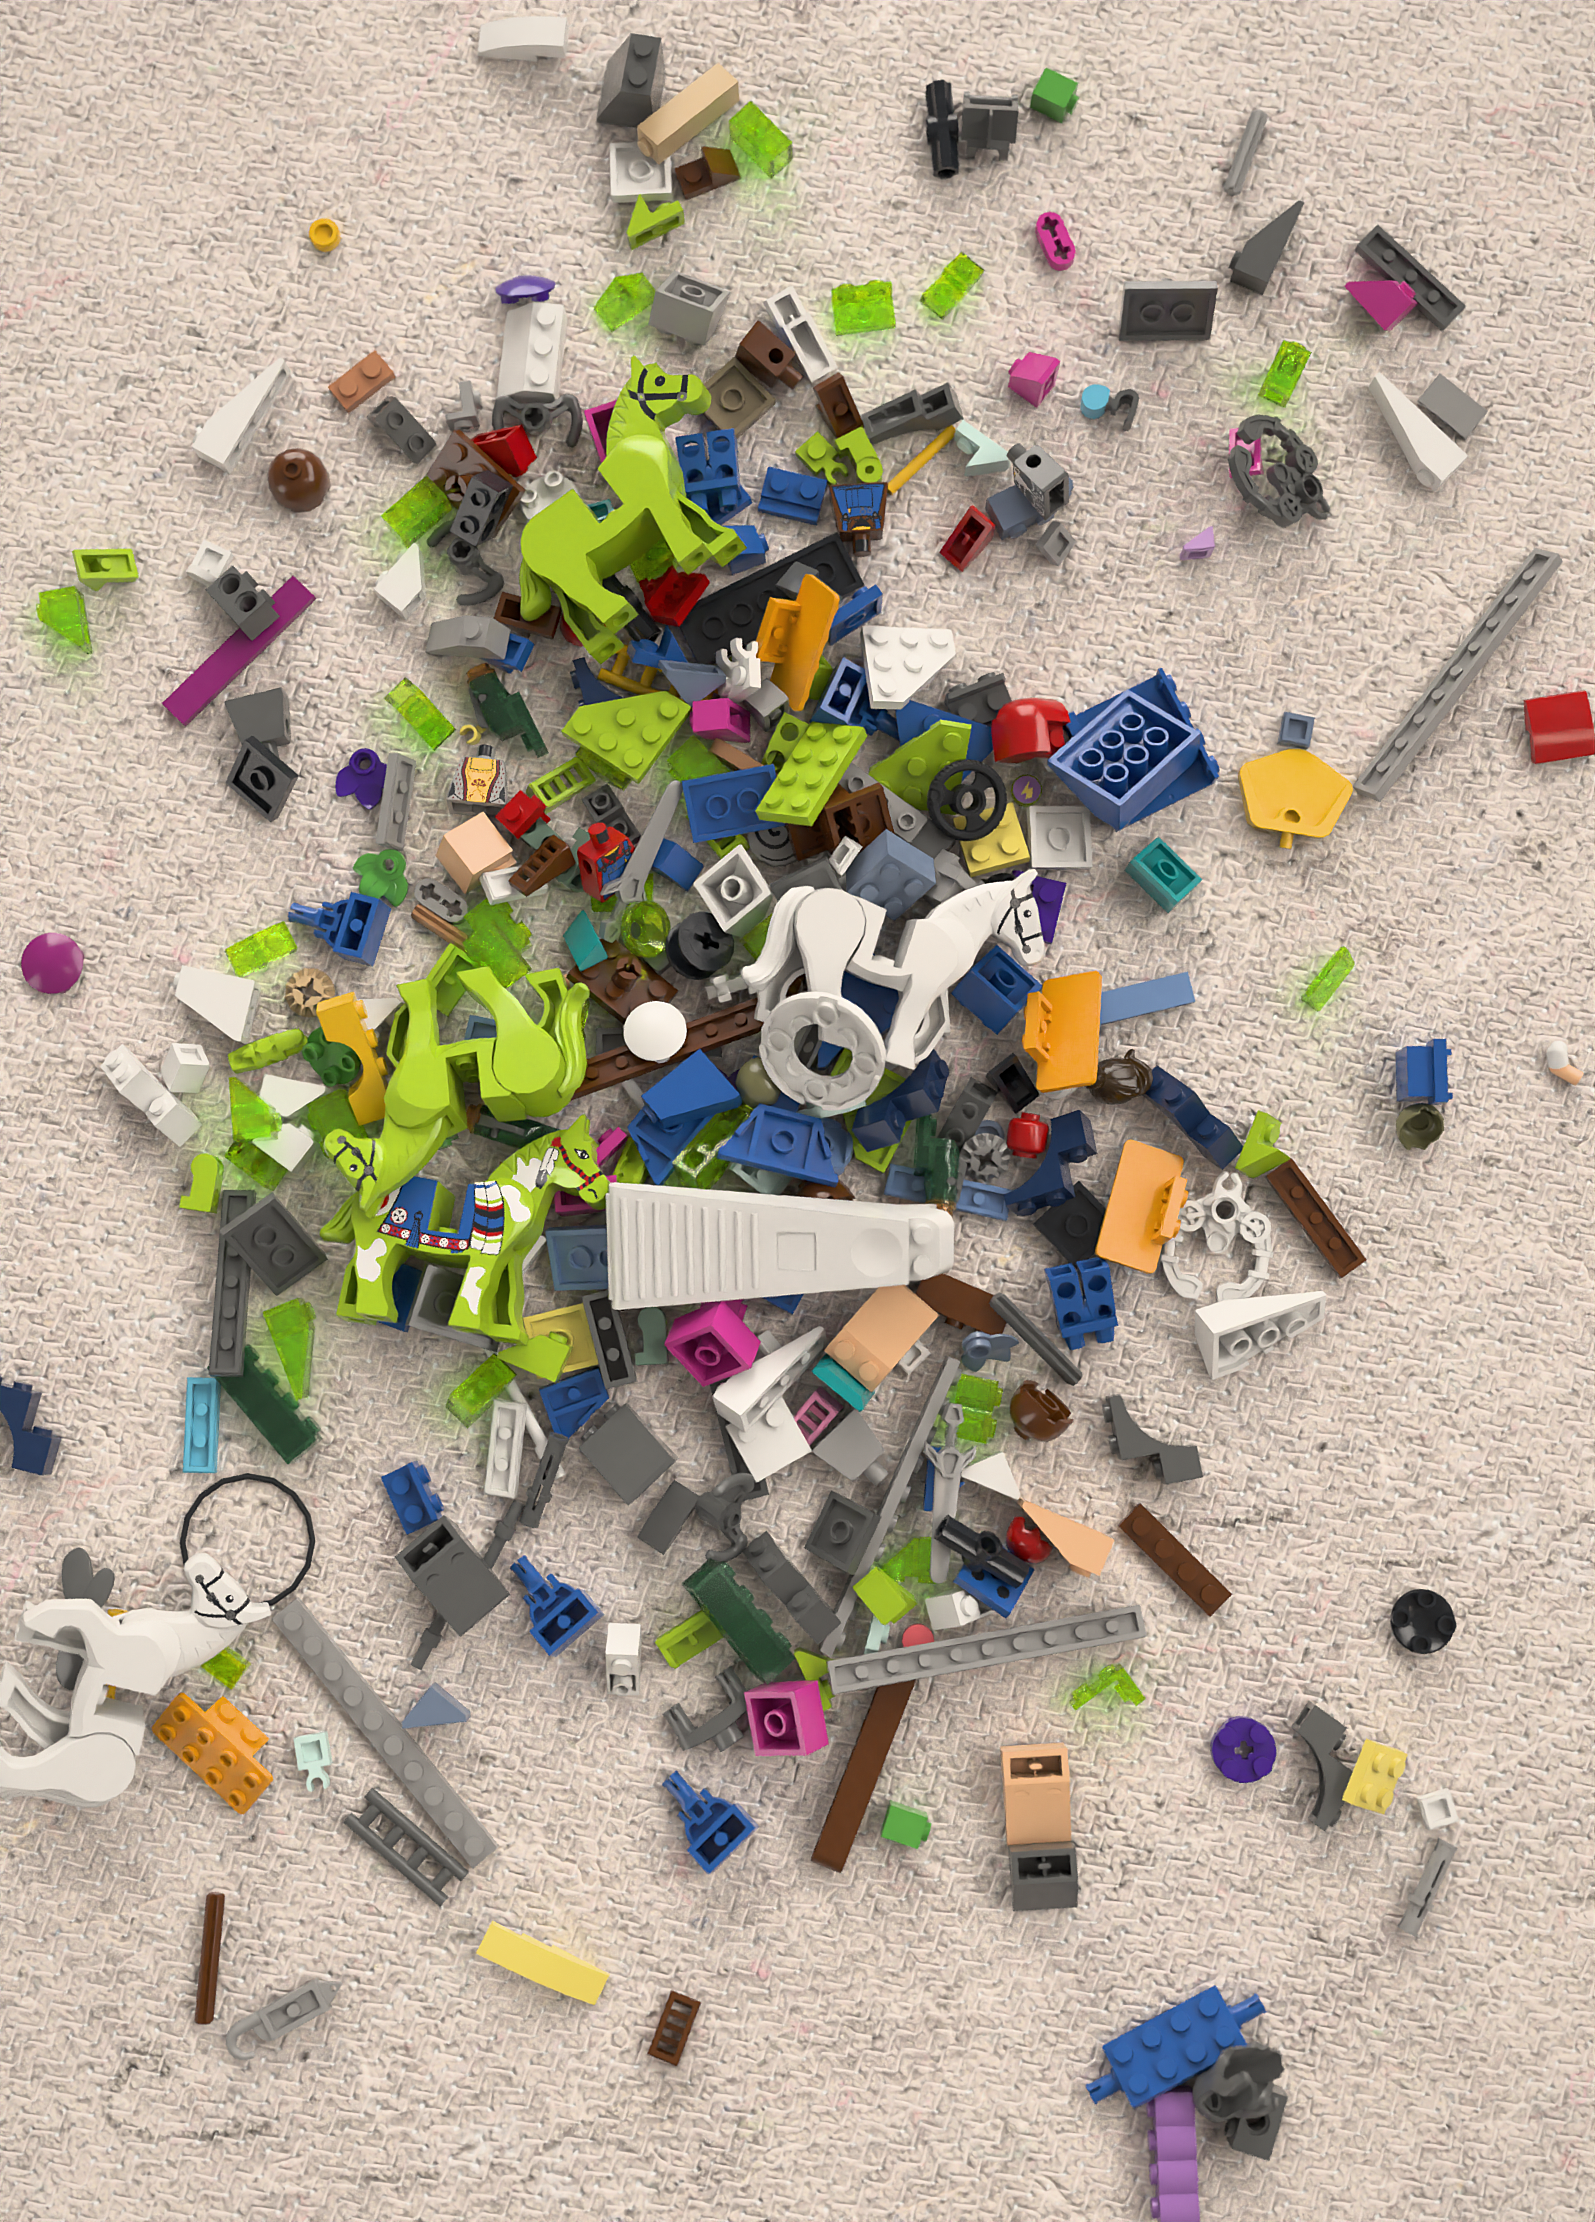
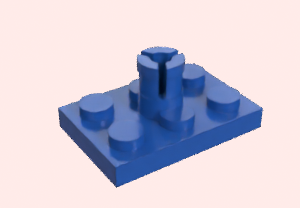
(727, 803)

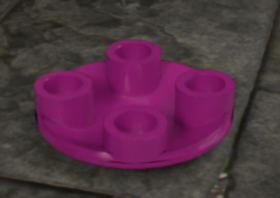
(52, 963)

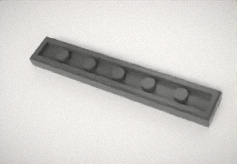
(230, 1294)

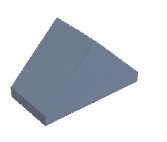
(692, 679)
(436, 1708)

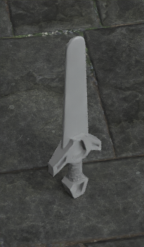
(630, 885)
(947, 1476)

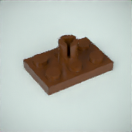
(456, 466)
(622, 982)

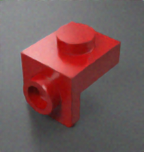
(522, 813)

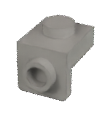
(471, 404)

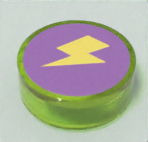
(1026, 790)

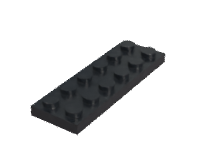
(740, 607)

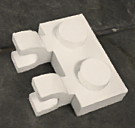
(742, 673)
(722, 985)

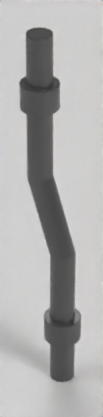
(503, 1532)

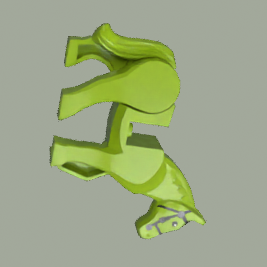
(519, 1074)

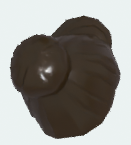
(1121, 1079)

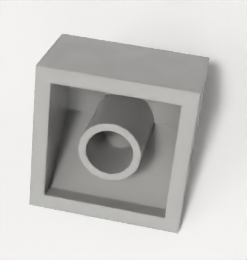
(688, 308)

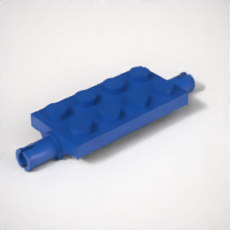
(1173, 2047)

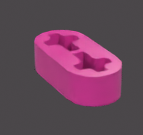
(1049, 244)

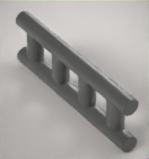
(426, 1847)

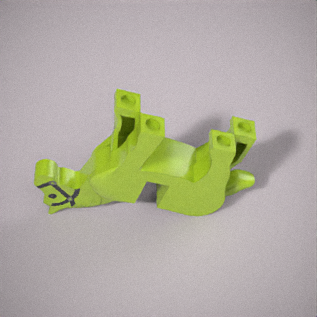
(573, 550)

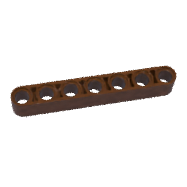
(861, 1775)

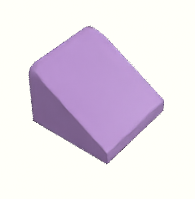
(1200, 546)

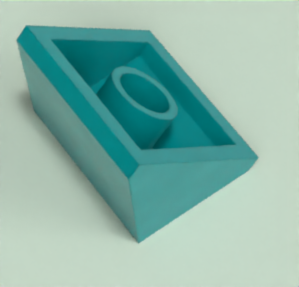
(1162, 874)

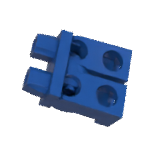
(715, 480)
(1085, 1312)

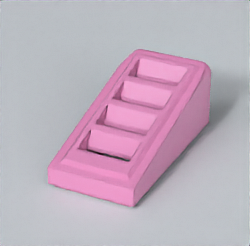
(828, 1403)

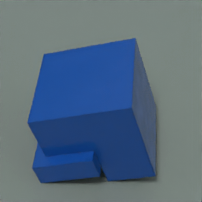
(1423, 1073)

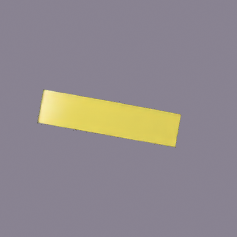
(543, 1963)

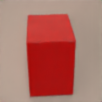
(968, 539)

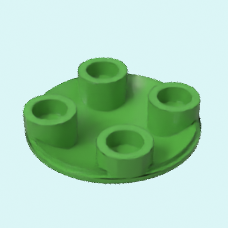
(331, 1060)

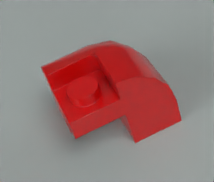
(1028, 729)

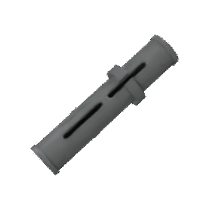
(532, 1513)

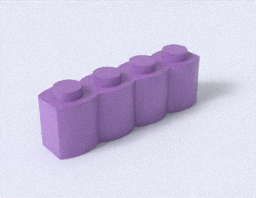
(1174, 2156)

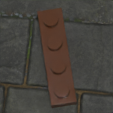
(1315, 1218)
(1174, 1559)

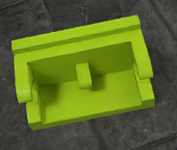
(445, 979)
(688, 1639)

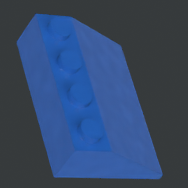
(1125, 758)

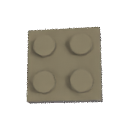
(736, 398)

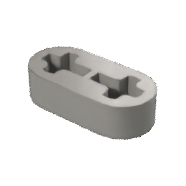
(445, 895)

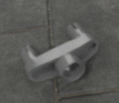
(720, 1728)

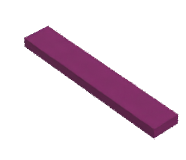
(236, 655)

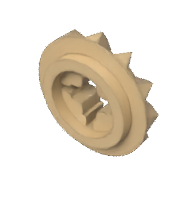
(303, 979)

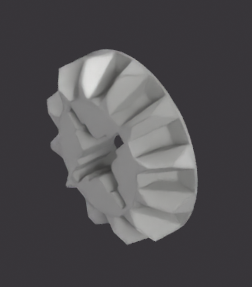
(981, 1145)

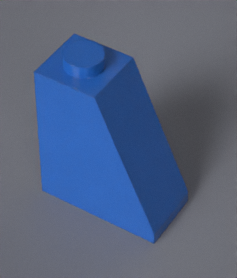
(690, 1093)

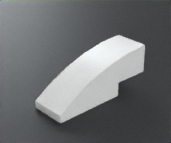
(524, 38)
(800, 333)

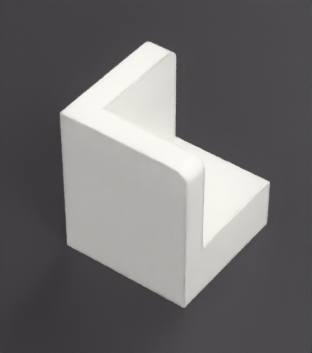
(185, 1068)

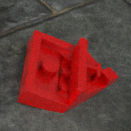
(673, 595)

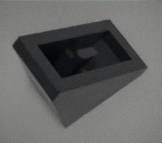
(1013, 1083)

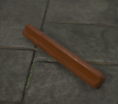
(209, 1958)

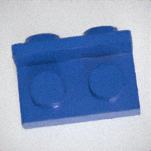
(412, 1496)

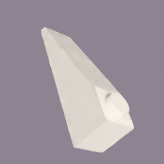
(234, 425)
(1425, 446)
(755, 1390)

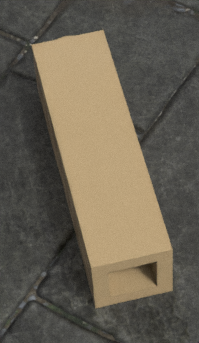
(688, 113)

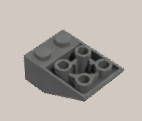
(452, 1575)

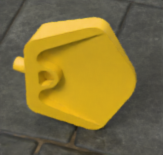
(1293, 795)

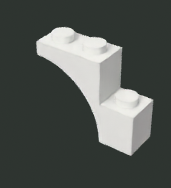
(150, 1096)

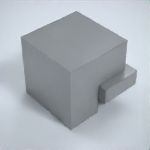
(950, 879)

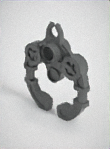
(1294, 481)

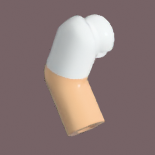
(1559, 1064)

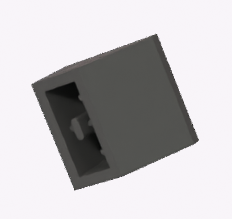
(1043, 1876)

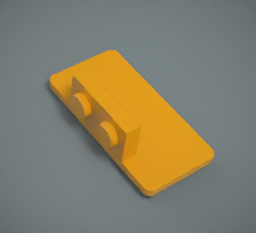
(795, 637)
(1064, 1031)
(1142, 1207)
(217, 1748)

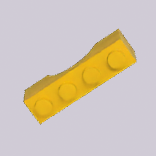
(344, 1023)

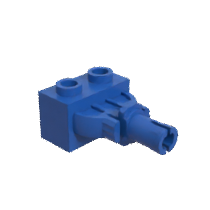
(848, 703)
(350, 927)
(559, 1612)
(714, 1826)

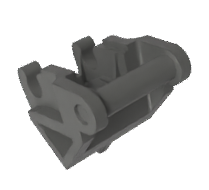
(989, 123)

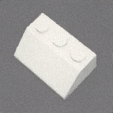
(533, 353)

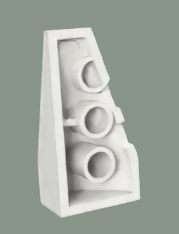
(1242, 1328)

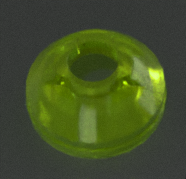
(653, 928)

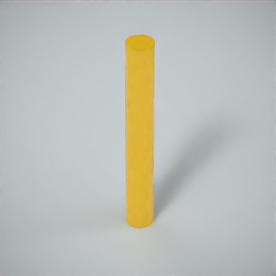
(921, 459)

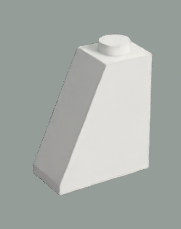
(220, 999)

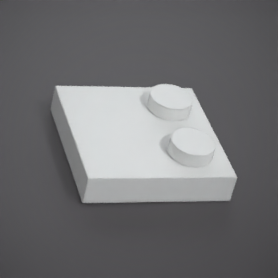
(636, 174)
(1059, 837)
(770, 1441)

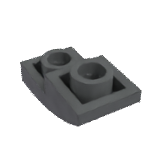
(607, 809)
(668, 1517)

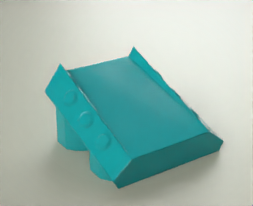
(842, 1382)

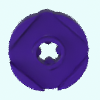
(1258, 1761)

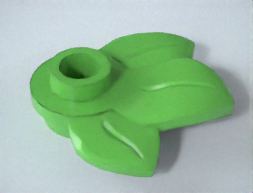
(380, 881)

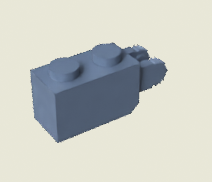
(1014, 513)

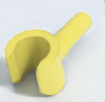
(477, 733)

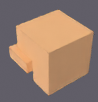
(473, 850)

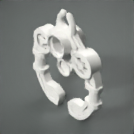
(1218, 1234)

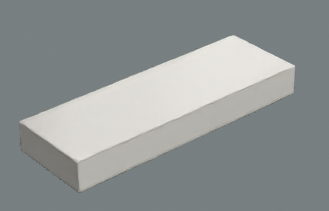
(505, 1448)

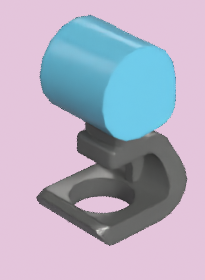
(1097, 400)

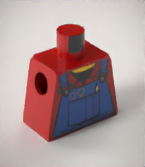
(603, 859)

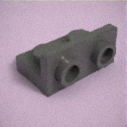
(979, 700)

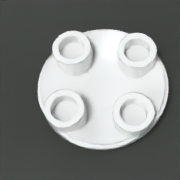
(544, 492)
(655, 1031)

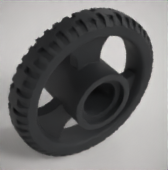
(984, 778)

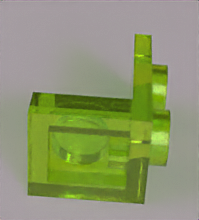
(1125, 1688)

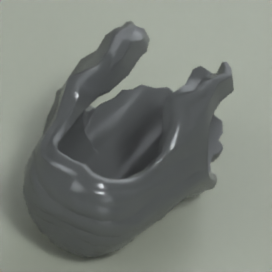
(1239, 2083)

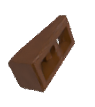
(543, 865)
(663, 2023)

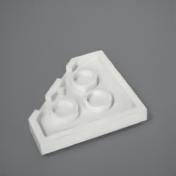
(902, 662)

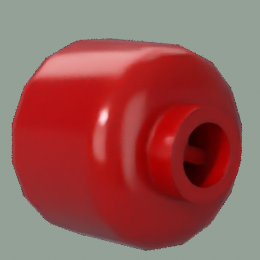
(1027, 1135)

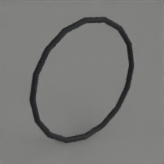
(263, 1479)

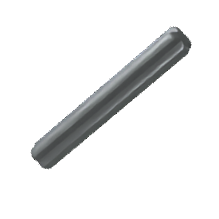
(1035, 1339)

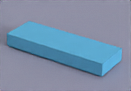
(201, 1425)

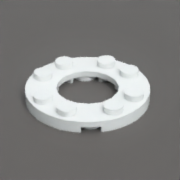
(794, 1078)

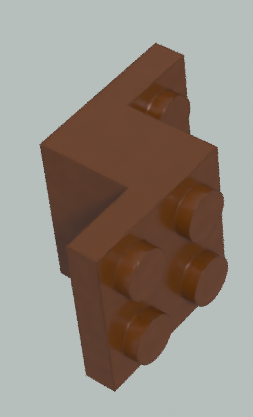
(855, 815)

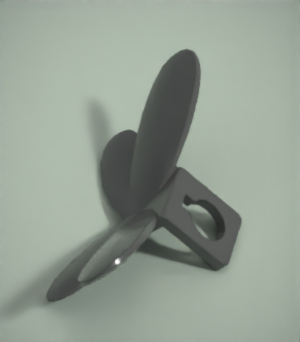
(80, 1584)

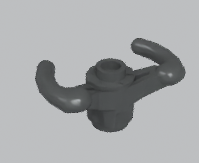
(536, 416)
(466, 561)
(723, 1511)

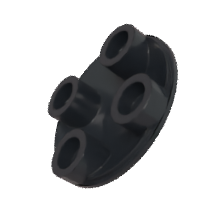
(1422, 1621)

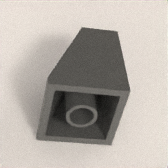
(632, 82)
(627, 1452)

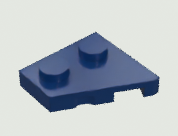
(573, 1400)

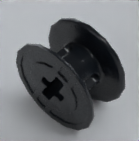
(698, 946)

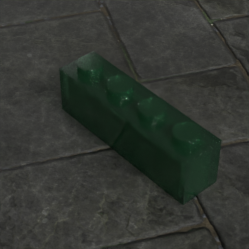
(271, 1409)
(739, 1620)

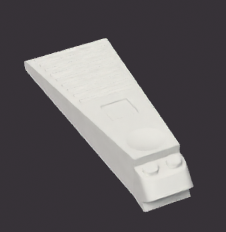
(741, 1245)

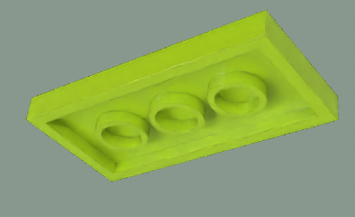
(811, 773)

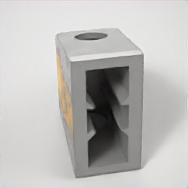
(479, 784)

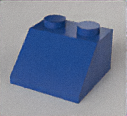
(996, 989)

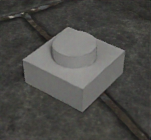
(1055, 543)

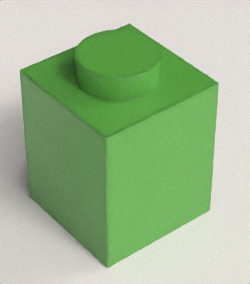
(1054, 95)
(905, 1825)

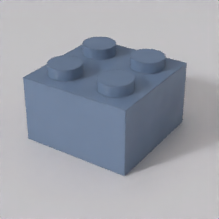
(891, 874)

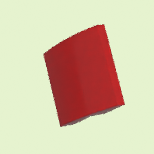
(1559, 726)

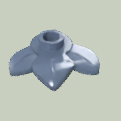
(982, 1346)

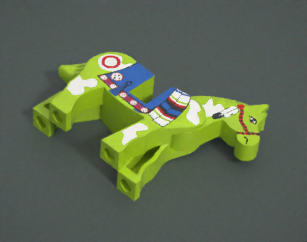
(494, 1236)

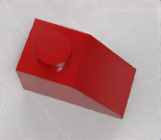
(508, 448)

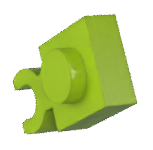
(819, 457)

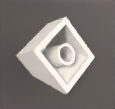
(735, 892)

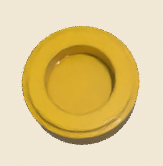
(324, 235)

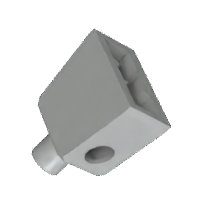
(853, 1449)

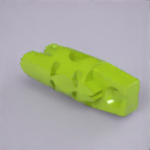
(267, 1051)

